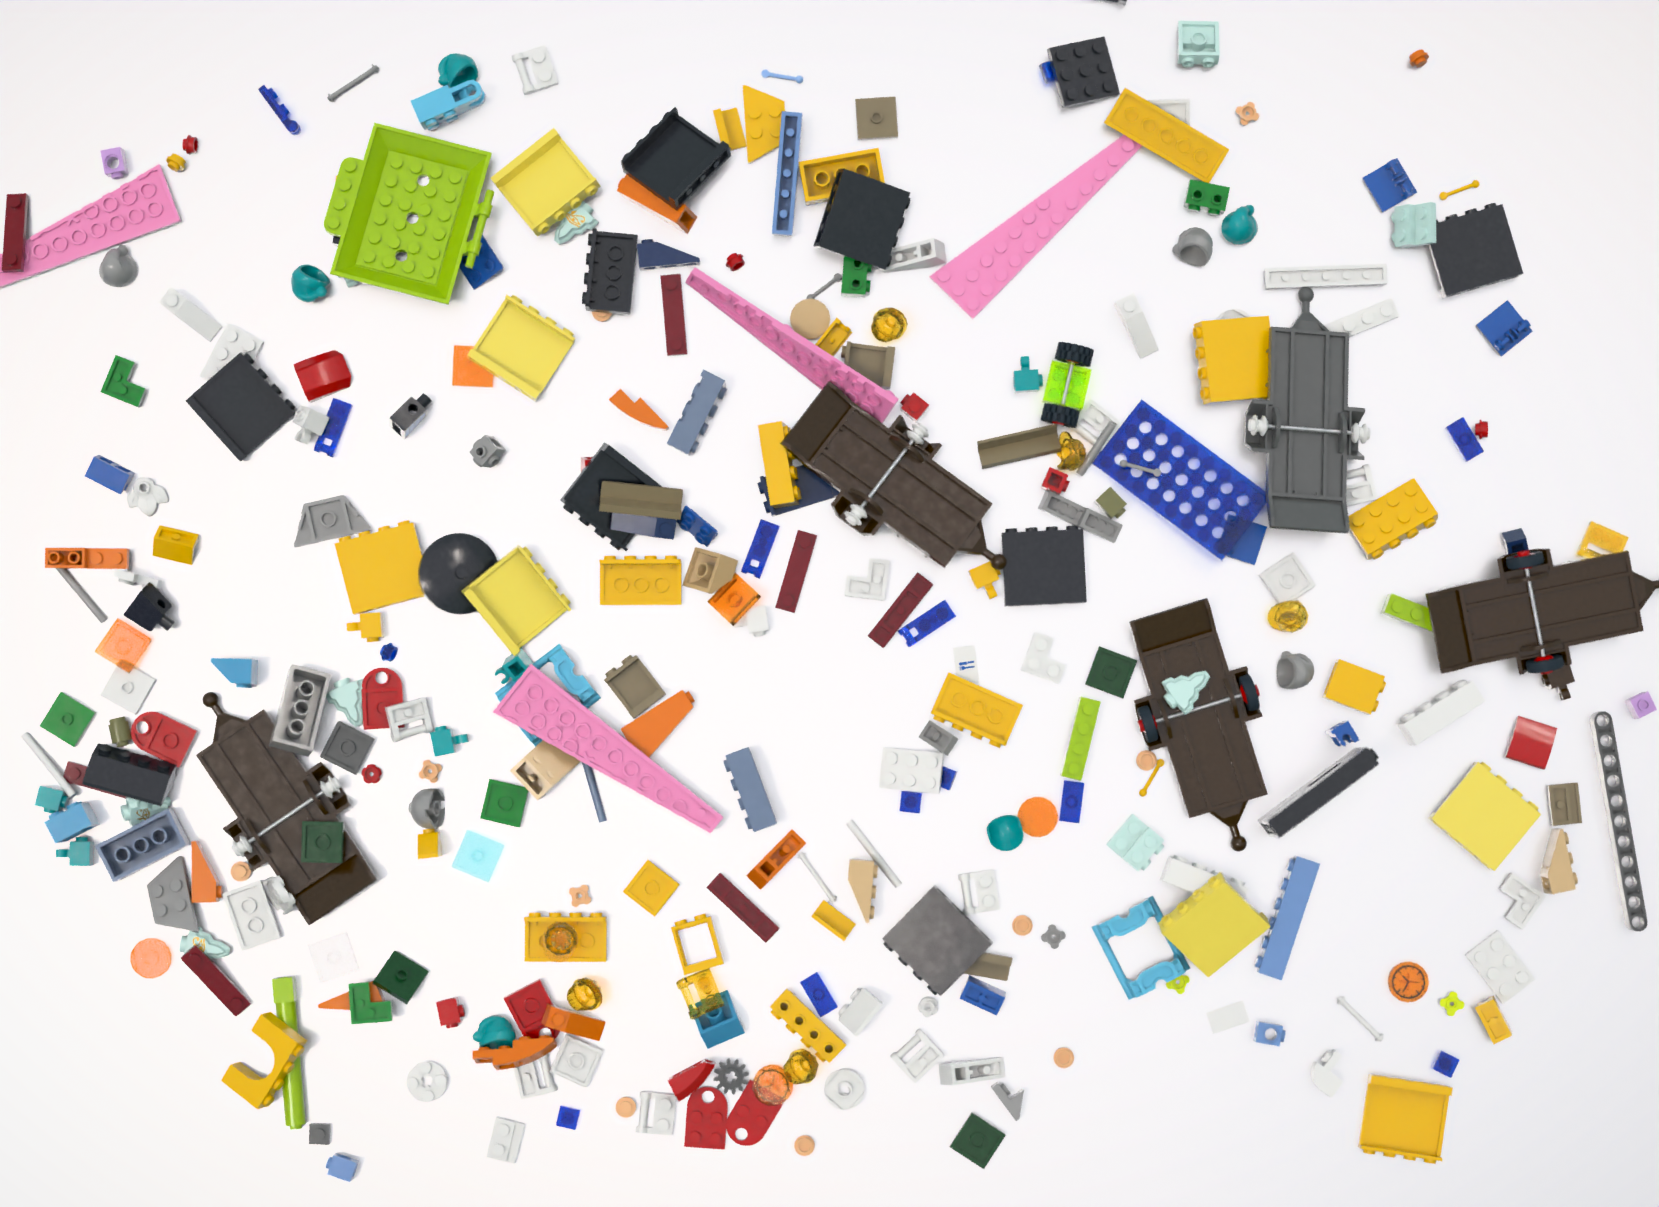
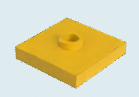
(651, 888)

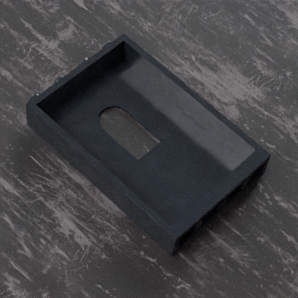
(1319, 791)

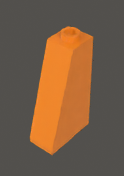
(633, 191)
(658, 723)

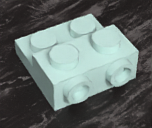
(1198, 43)
(1414, 225)
(1136, 843)

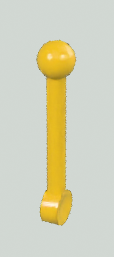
(1443, 195)
(1143, 792)

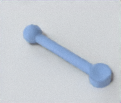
(765, 74)

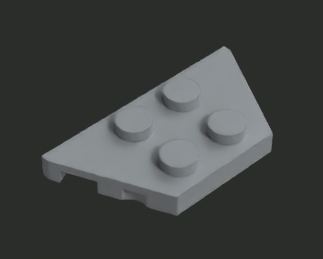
(328, 520)
(172, 898)

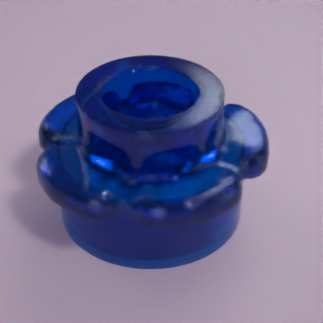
(388, 652)

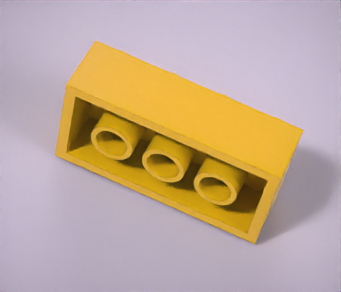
(819, 173)
(778, 466)

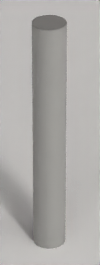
(1096, 448)

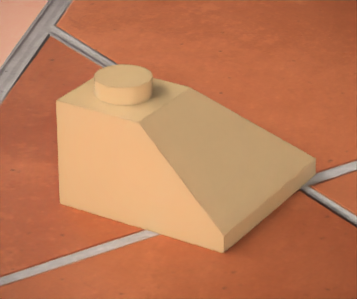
(709, 571)

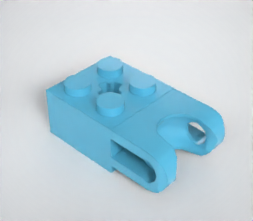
(447, 103)

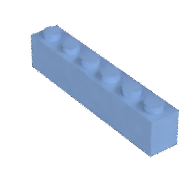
(787, 173)
(1287, 918)

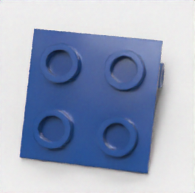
(1389, 184)
(484, 267)
(1504, 328)
(699, 528)
(1249, 544)

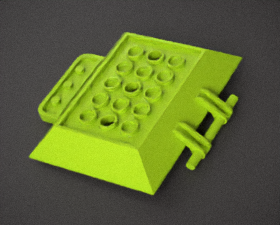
(380, 193)

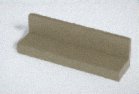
(1018, 446)
(640, 500)
(991, 966)

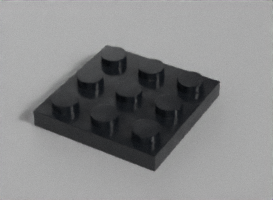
(1083, 71)

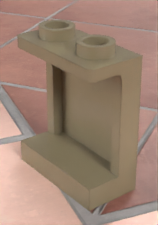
(870, 361)
(634, 686)

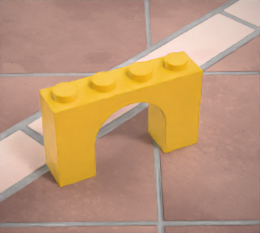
(286, 1047)

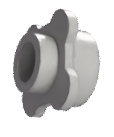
(1059, 935)

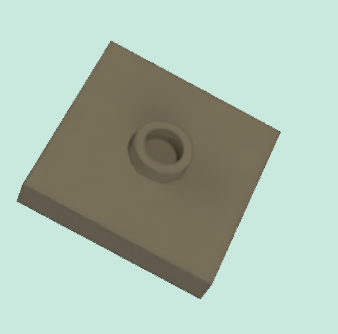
(876, 118)

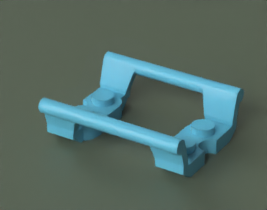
(564, 670)
(1120, 926)

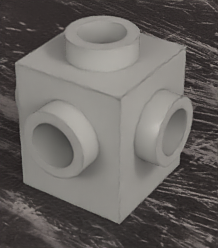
(487, 451)

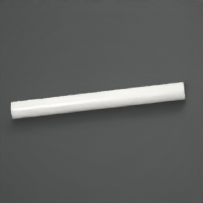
(48, 765)
(873, 853)

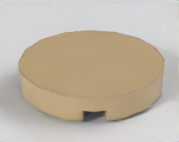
(810, 318)

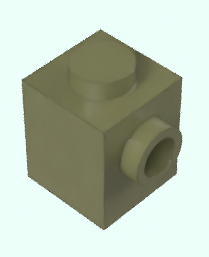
(1111, 503)

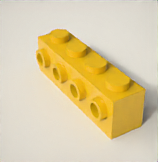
(807, 1025)

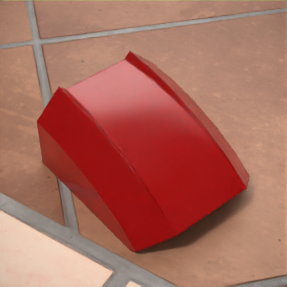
(323, 375)
(690, 1079)

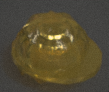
(888, 324)
(1072, 452)
(1288, 616)
(560, 941)
(584, 995)
(801, 1067)

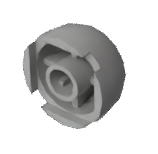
(426, 808)

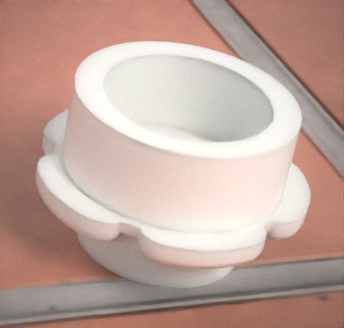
(933, 1007)

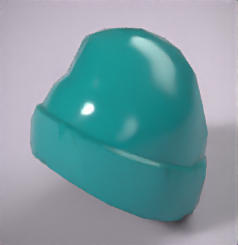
(456, 69)
(1240, 226)
(309, 283)
(494, 1032)

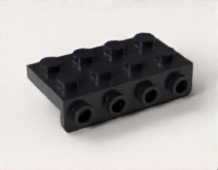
(610, 272)

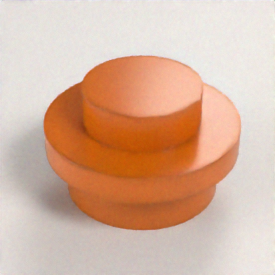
(1418, 58)

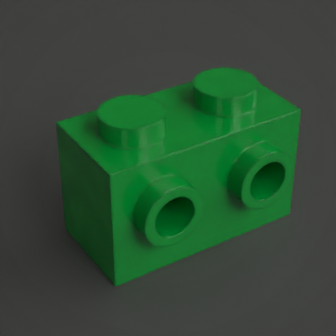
(1206, 197)
(855, 278)

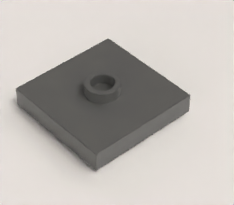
(347, 747)

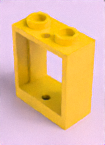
(701, 965)

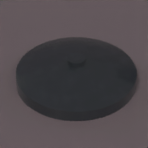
(450, 567)

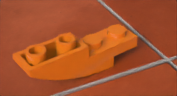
(87, 558)
(523, 1052)

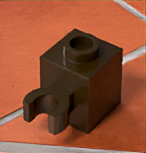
(1559, 679)

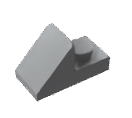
(938, 738)
(1013, 1103)

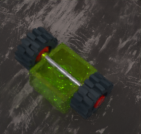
(1067, 385)

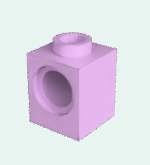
(108, 156)
(1640, 705)

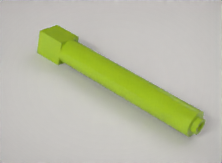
(293, 1098)

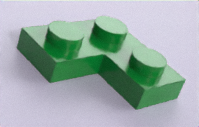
(117, 382)
(363, 1010)

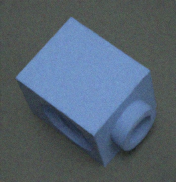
(1260, 1029)
(342, 1167)

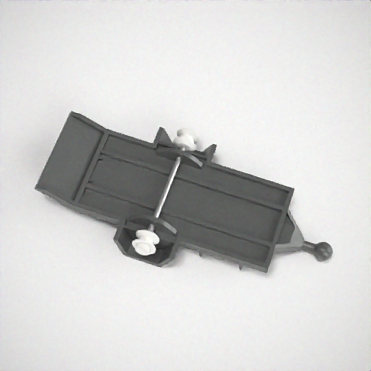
(1306, 414)

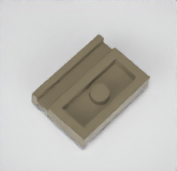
(1564, 804)

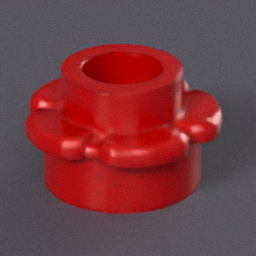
(190, 144)
(735, 261)
(1481, 429)
(376, 774)

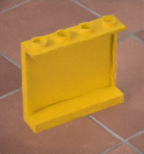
(1232, 358)
(380, 567)
(1404, 1118)

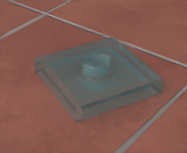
(477, 855)

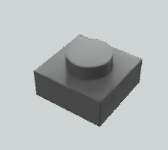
(319, 1133)

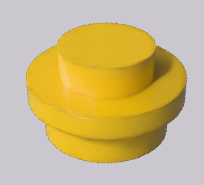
(175, 162)

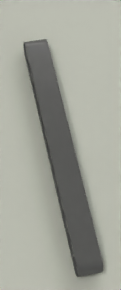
(1623, 830)

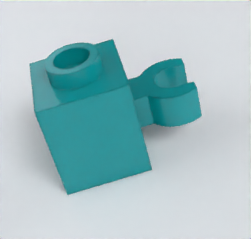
(1026, 379)
(514, 666)
(444, 741)
(79, 852)

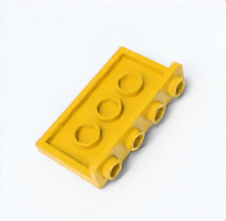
(1392, 519)
(640, 581)
(976, 710)
(590, 930)

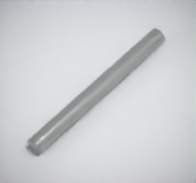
(82, 595)

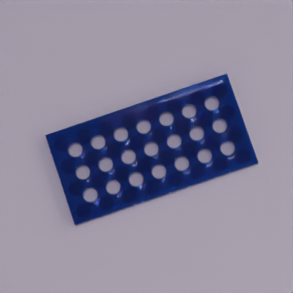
(1179, 466)

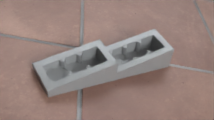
(1080, 516)

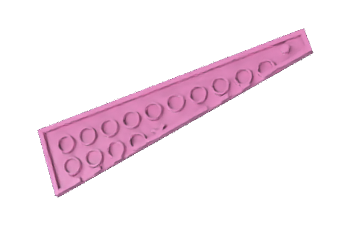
(114, 219)
(999, 256)
(794, 349)
(564, 722)

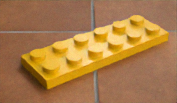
(1166, 135)

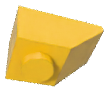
(429, 844)

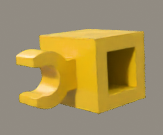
(984, 577)
(370, 626)

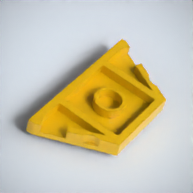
(761, 122)

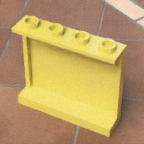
(545, 182)
(521, 347)
(516, 598)
(1485, 816)
(1213, 925)

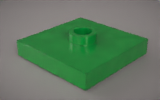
(67, 719)
(504, 803)

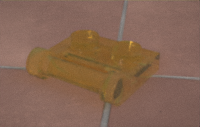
(1602, 538)
(706, 990)

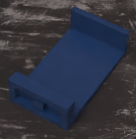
(812, 491)

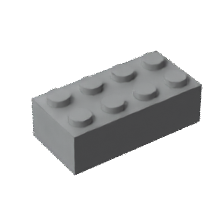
(300, 710)

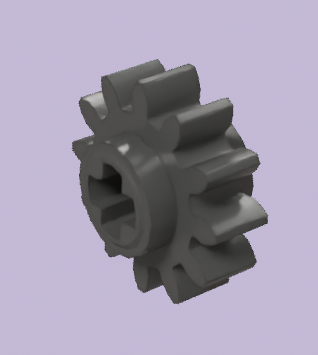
(735, 1083)

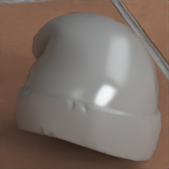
(1194, 246)
(118, 267)
(1294, 670)

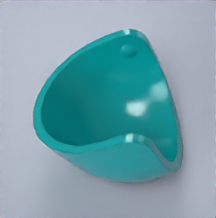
(1005, 832)

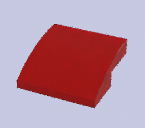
(1531, 742)

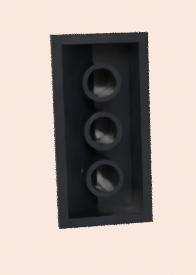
(129, 774)

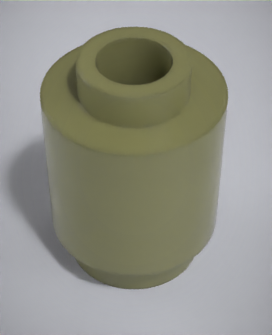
(119, 731)

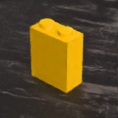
(1354, 687)

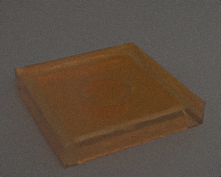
(467, 372)
(734, 599)
(123, 645)

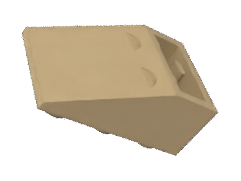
(543, 768)
(1556, 866)
(861, 879)

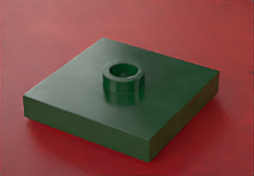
(1111, 672)
(322, 842)
(400, 977)
(977, 1140)

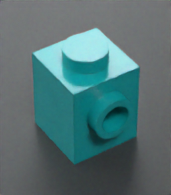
(51, 799)

